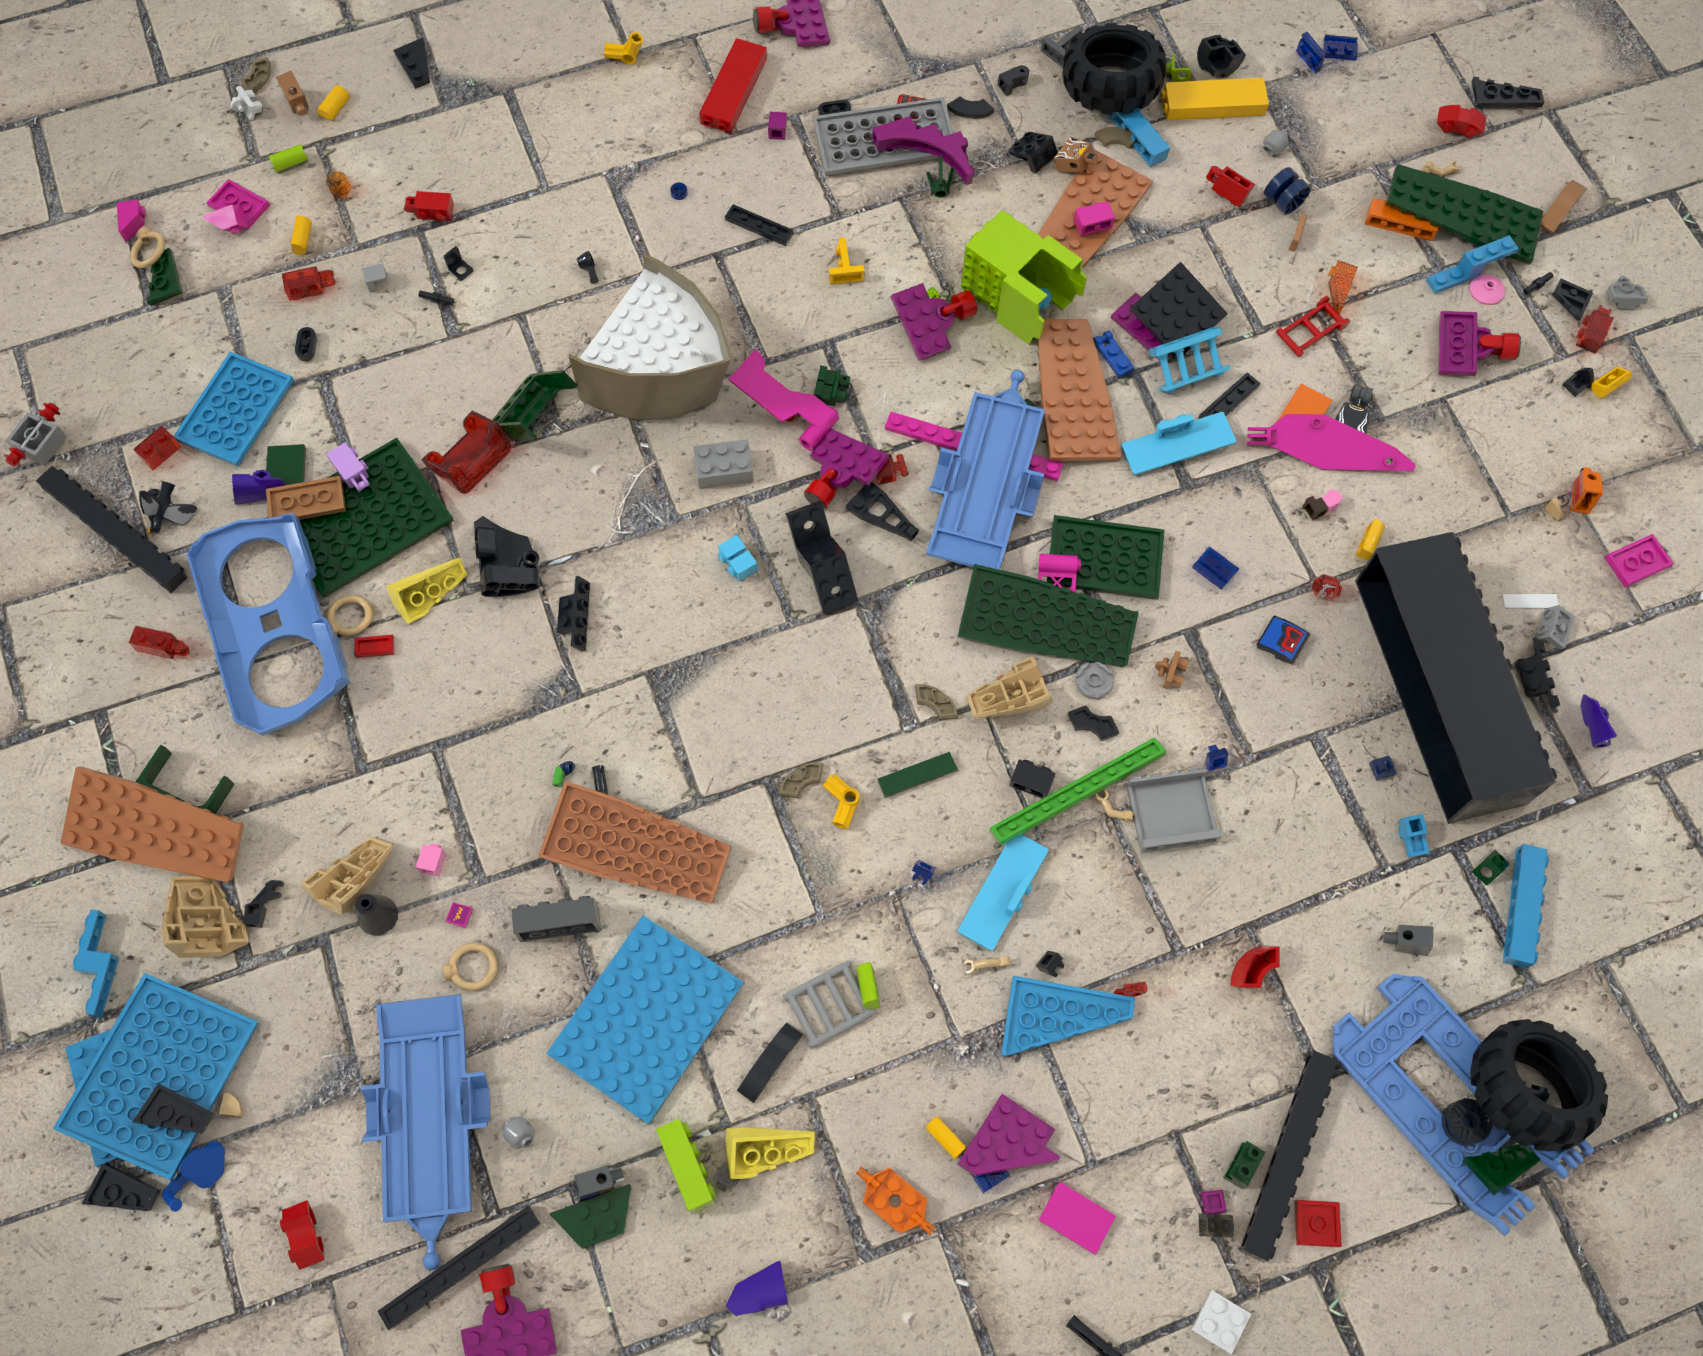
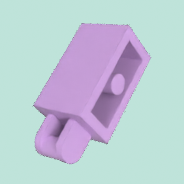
(349, 467)

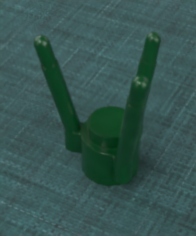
(940, 187)

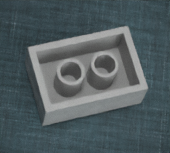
(723, 464)

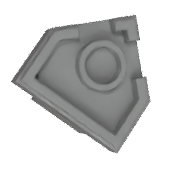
(1626, 294)

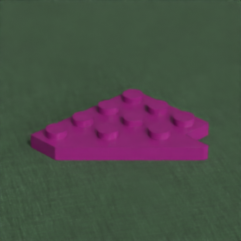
(1008, 1141)

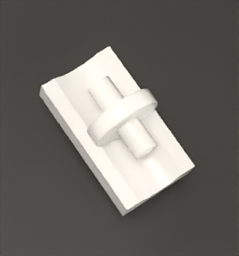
(245, 103)

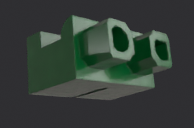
(828, 386)
(1245, 1164)

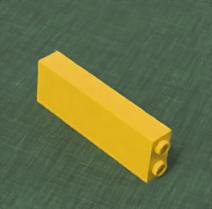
(1214, 98)

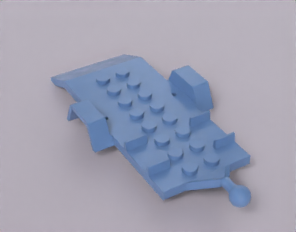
(990, 480)
(427, 1125)

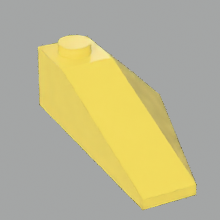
(419, 592)
(761, 1149)

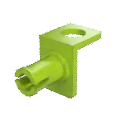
(1170, 68)

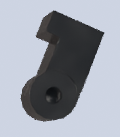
(1012, 78)

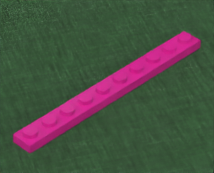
(950, 439)

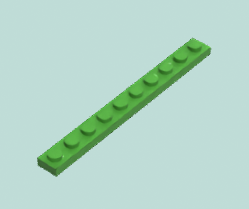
(1077, 791)

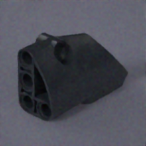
(503, 560)

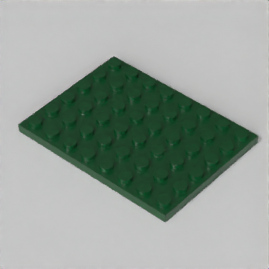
(377, 521)

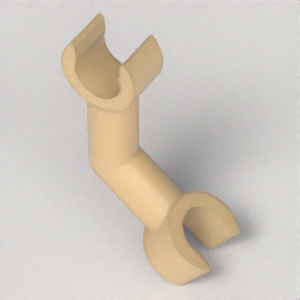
(1430, 168)
(1126, 816)
(993, 962)

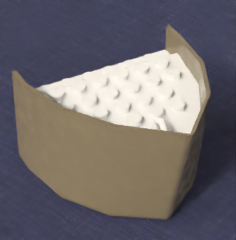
(656, 351)

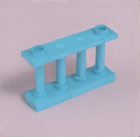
(1177, 346)

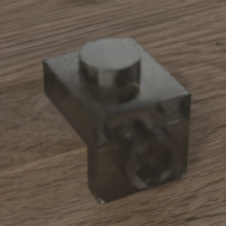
(722, 1179)
(1216, 1225)

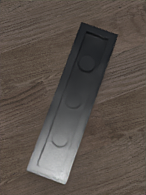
(759, 225)
(1233, 396)

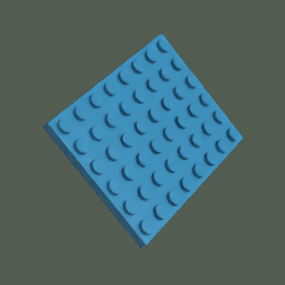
(645, 1019)
(157, 1039)

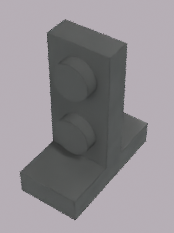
(1057, 50)

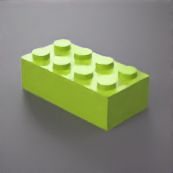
(685, 1165)

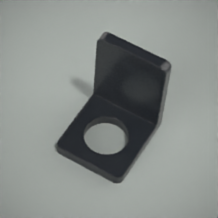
(454, 261)

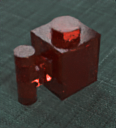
(889, 470)

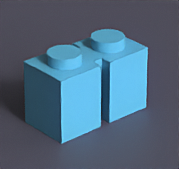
(740, 563)

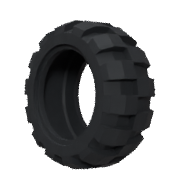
(1113, 90)
(1516, 1107)

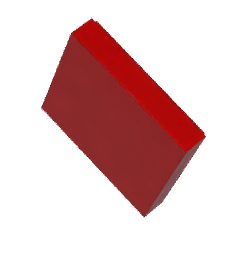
(1318, 1223)

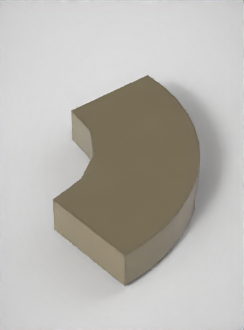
(259, 75)
(1115, 135)
(936, 700)
(800, 778)

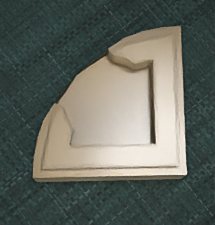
(1554, 509)
(230, 1106)

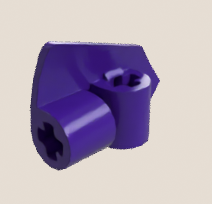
(253, 487)
(1597, 720)
(759, 1291)

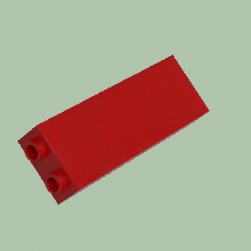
(733, 85)

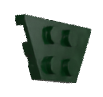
(596, 1217)

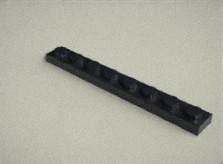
(458, 1268)

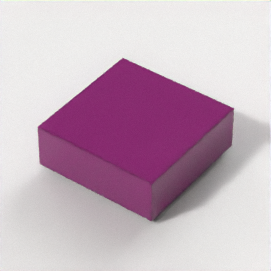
(1213, 1202)

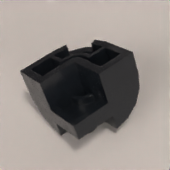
(1219, 55)

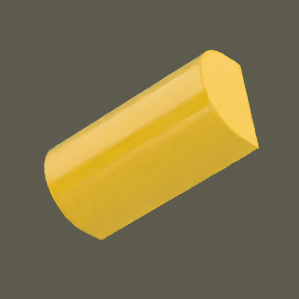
(333, 103)
(300, 235)
(1611, 381)
(1370, 539)
(945, 1137)

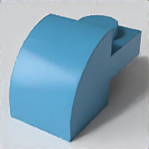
(1413, 832)

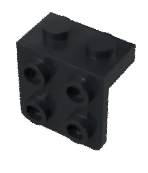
(1036, 148)

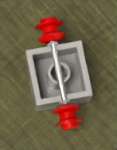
(35, 437)

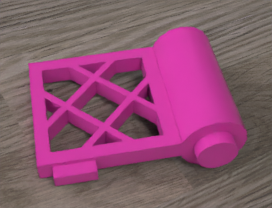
(1059, 566)

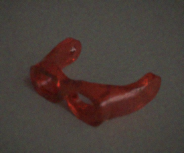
(1132, 989)

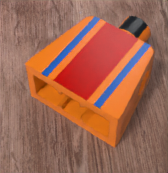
(1586, 491)

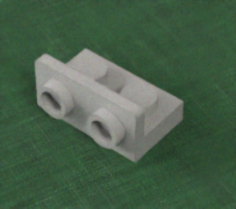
(1555, 626)

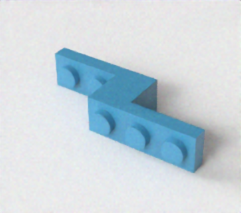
(1472, 264)
(95, 963)

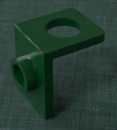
(1496, 863)

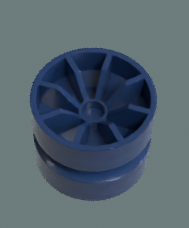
(1287, 190)

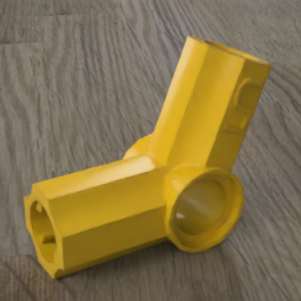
(626, 52)
(840, 791)

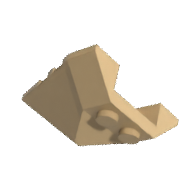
(1012, 693)
(348, 878)
(200, 920)

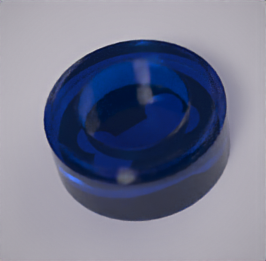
(678, 191)

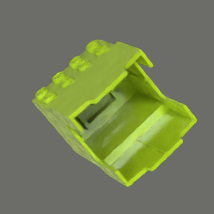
(1009, 264)

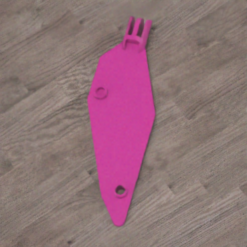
(1330, 444)

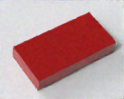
(374, 646)

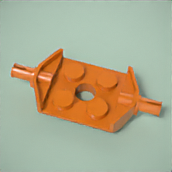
(882, 1187)

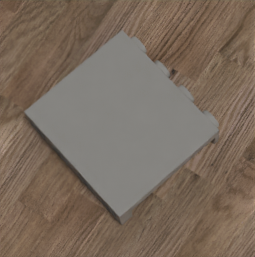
(1172, 810)

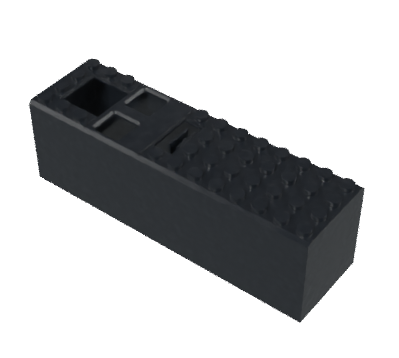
(1453, 678)

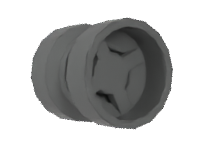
(1362, 394)

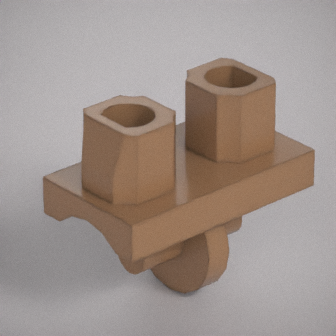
(1172, 678)

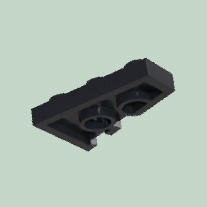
(414, 62)
(173, 1111)
(120, 1190)

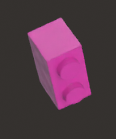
(1094, 218)

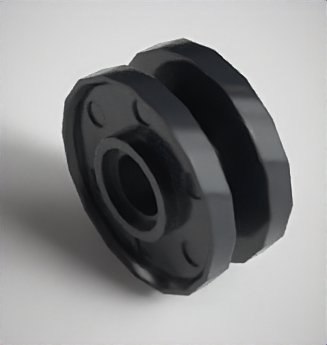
(1454, 1123)

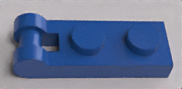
(1113, 354)

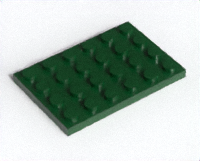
(1112, 555)

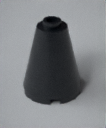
(376, 914)

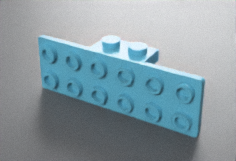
(1178, 441)
(1003, 891)

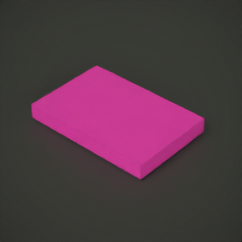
(232, 193)
(1639, 560)
(1077, 1218)

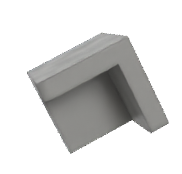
(374, 274)

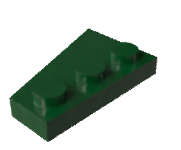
(165, 279)
(1502, 1167)

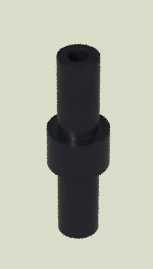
(1538, 283)
(436, 297)

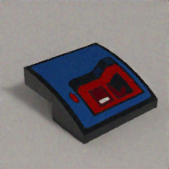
(1283, 639)

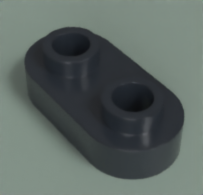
(834, 107)
(305, 345)

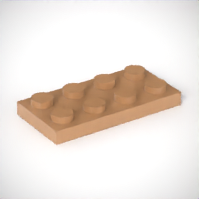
(307, 498)

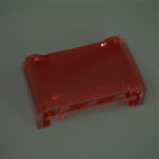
(472, 455)

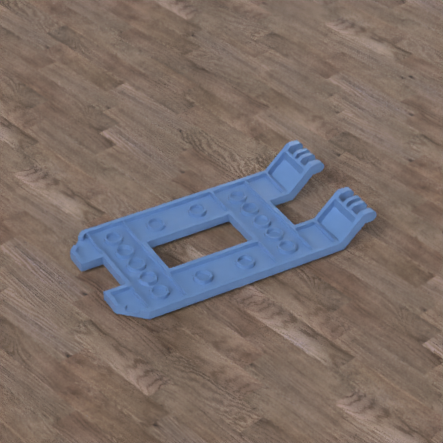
(1369, 1059)

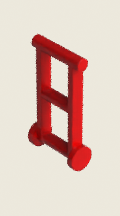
(1322, 304)

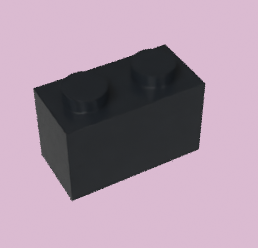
(1032, 778)

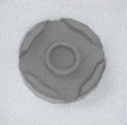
(1094, 680)

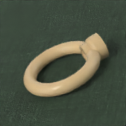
(145, 237)
(350, 599)
(451, 972)

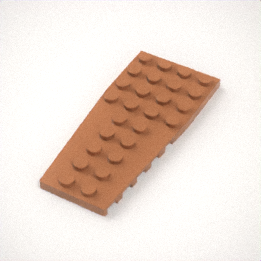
(1097, 183)
(1075, 395)
(148, 828)
(632, 845)

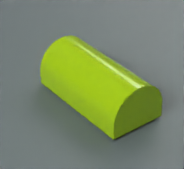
(288, 158)
(868, 986)

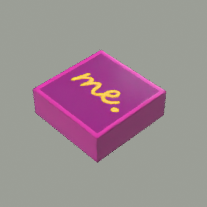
(459, 915)

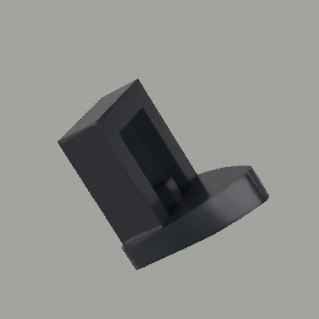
(1579, 381)

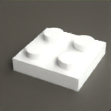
(1221, 1322)

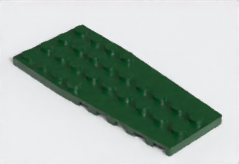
(1466, 209)
(1044, 619)

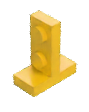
(845, 272)

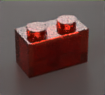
(157, 448)

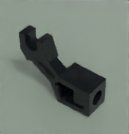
(265, 894)

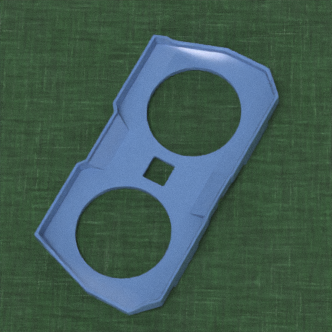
(239, 631)

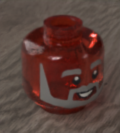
(1326, 587)

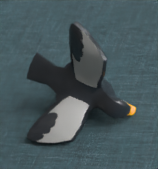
(158, 506)

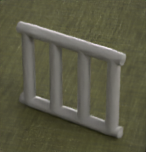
(809, 987)

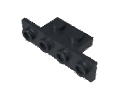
(574, 614)
(1536, 677)

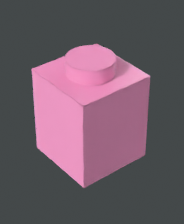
(431, 859)

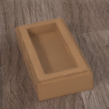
(1298, 232)

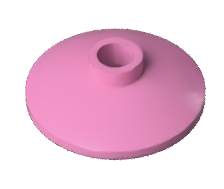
(1487, 289)

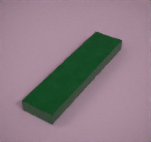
(917, 774)

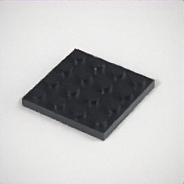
(1177, 307)

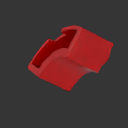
(1461, 120)
(1254, 965)
(299, 1227)

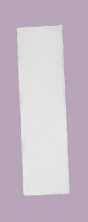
(1530, 600)

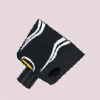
(1354, 415)

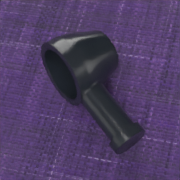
(586, 261)

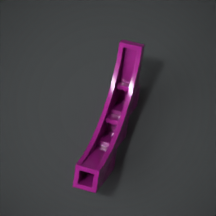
(929, 139)

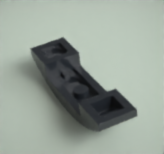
(769, 1062)

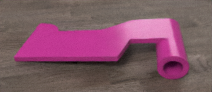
(782, 402)

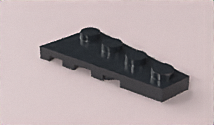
(1505, 95)

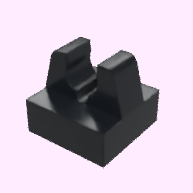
(1050, 962)

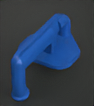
(201, 1167)

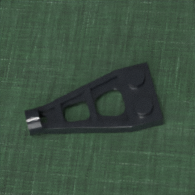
(866, 499)

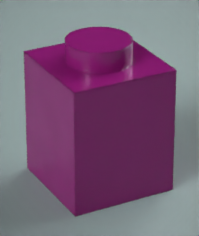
(777, 125)

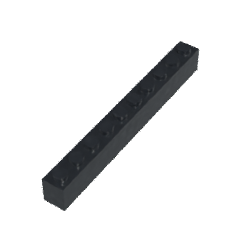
(111, 529)
(1288, 1157)

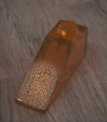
(1340, 282)

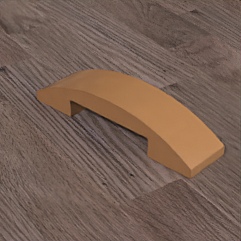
(1562, 206)

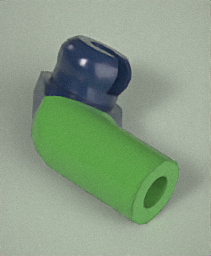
(562, 771)

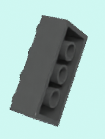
(556, 919)

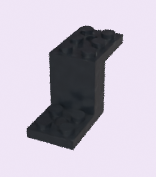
(821, 557)

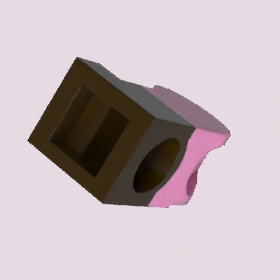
(1322, 505)

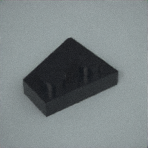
(1572, 298)

